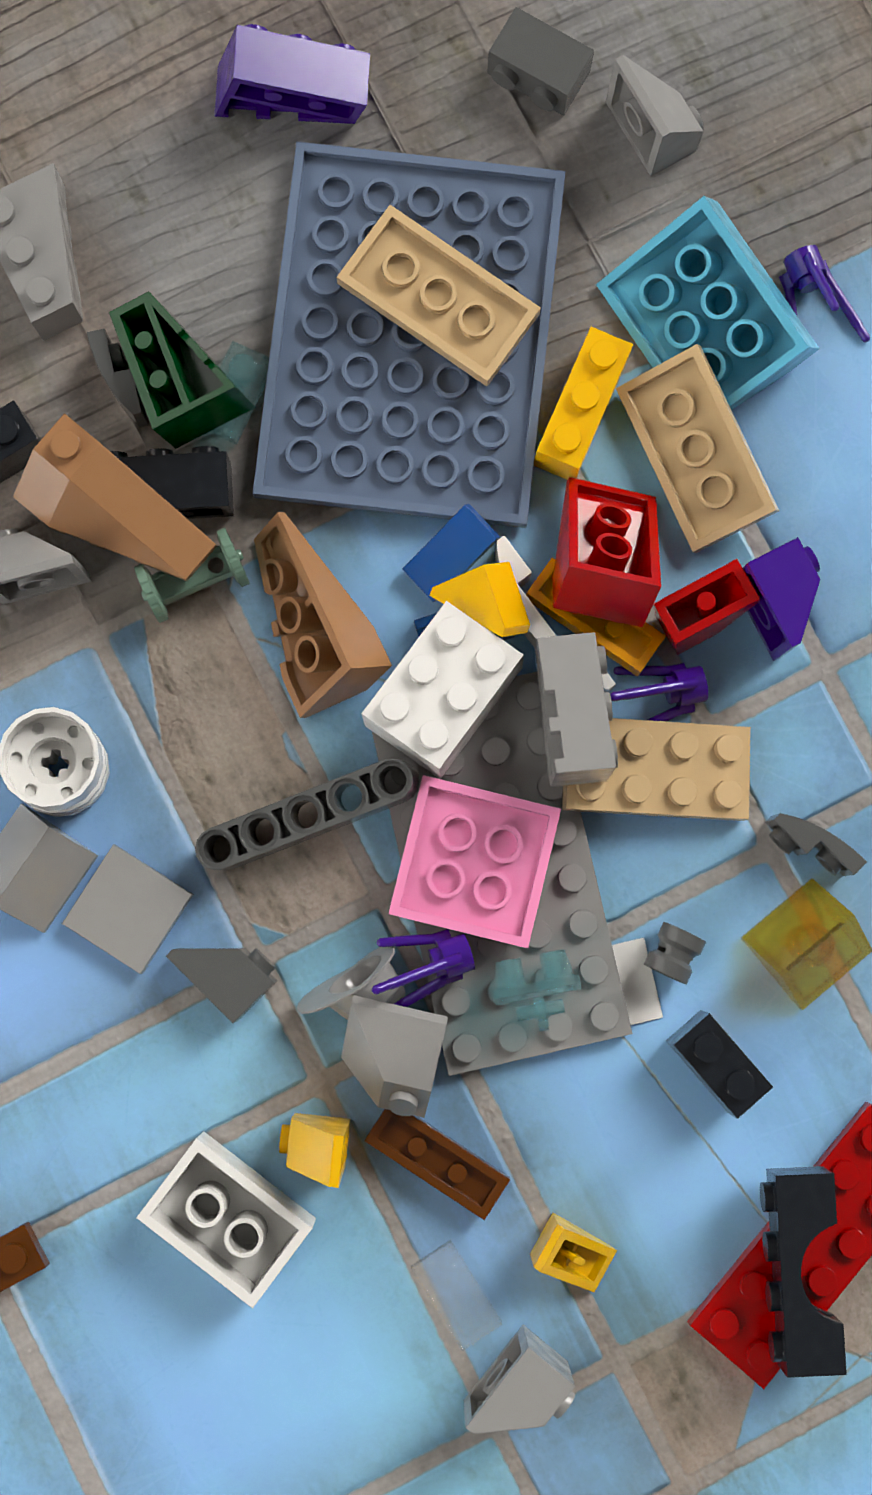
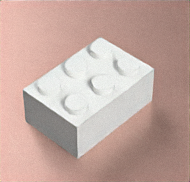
(443, 689)
(227, 1219)

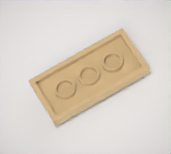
(438, 295)
(697, 449)
(672, 772)

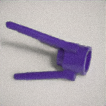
(810, 272)
(681, 686)
(448, 960)

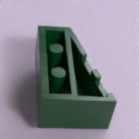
(173, 373)

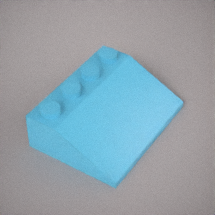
(708, 290)

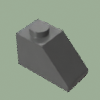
(226, 976)

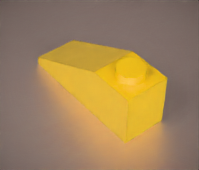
(316, 1147)

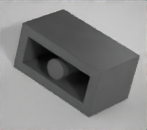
(539, 62)

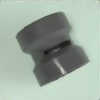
(675, 953)

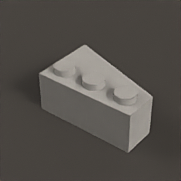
(39, 251)
(575, 709)

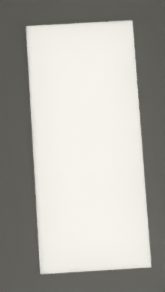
(637, 981)

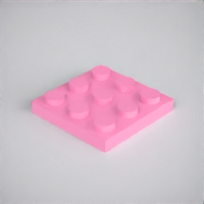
(475, 861)

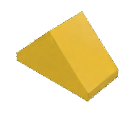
(488, 597)
(571, 1254)

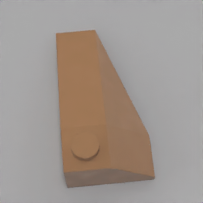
(95, 497)
(323, 632)

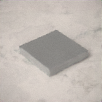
(127, 909)

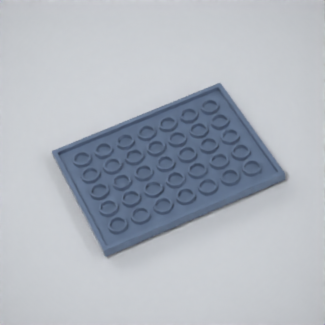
(360, 404)

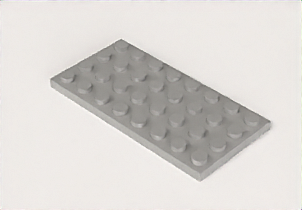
(511, 760)

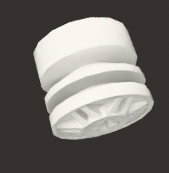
(37, 742)

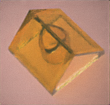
(808, 943)

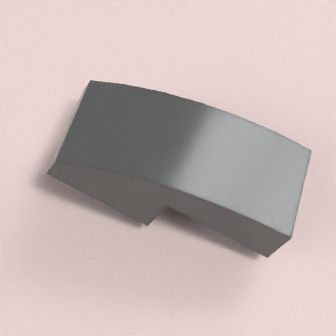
(121, 383)
(802, 836)

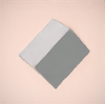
(38, 868)

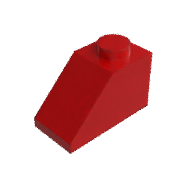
(705, 606)

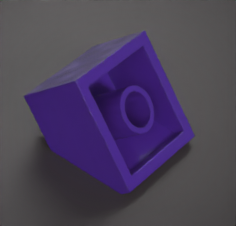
(786, 588)

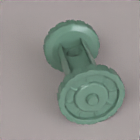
(164, 589)

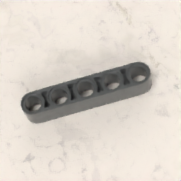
(285, 819)

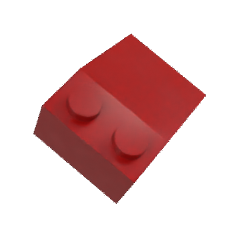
(607, 553)

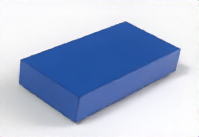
(451, 550)

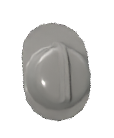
(356, 981)

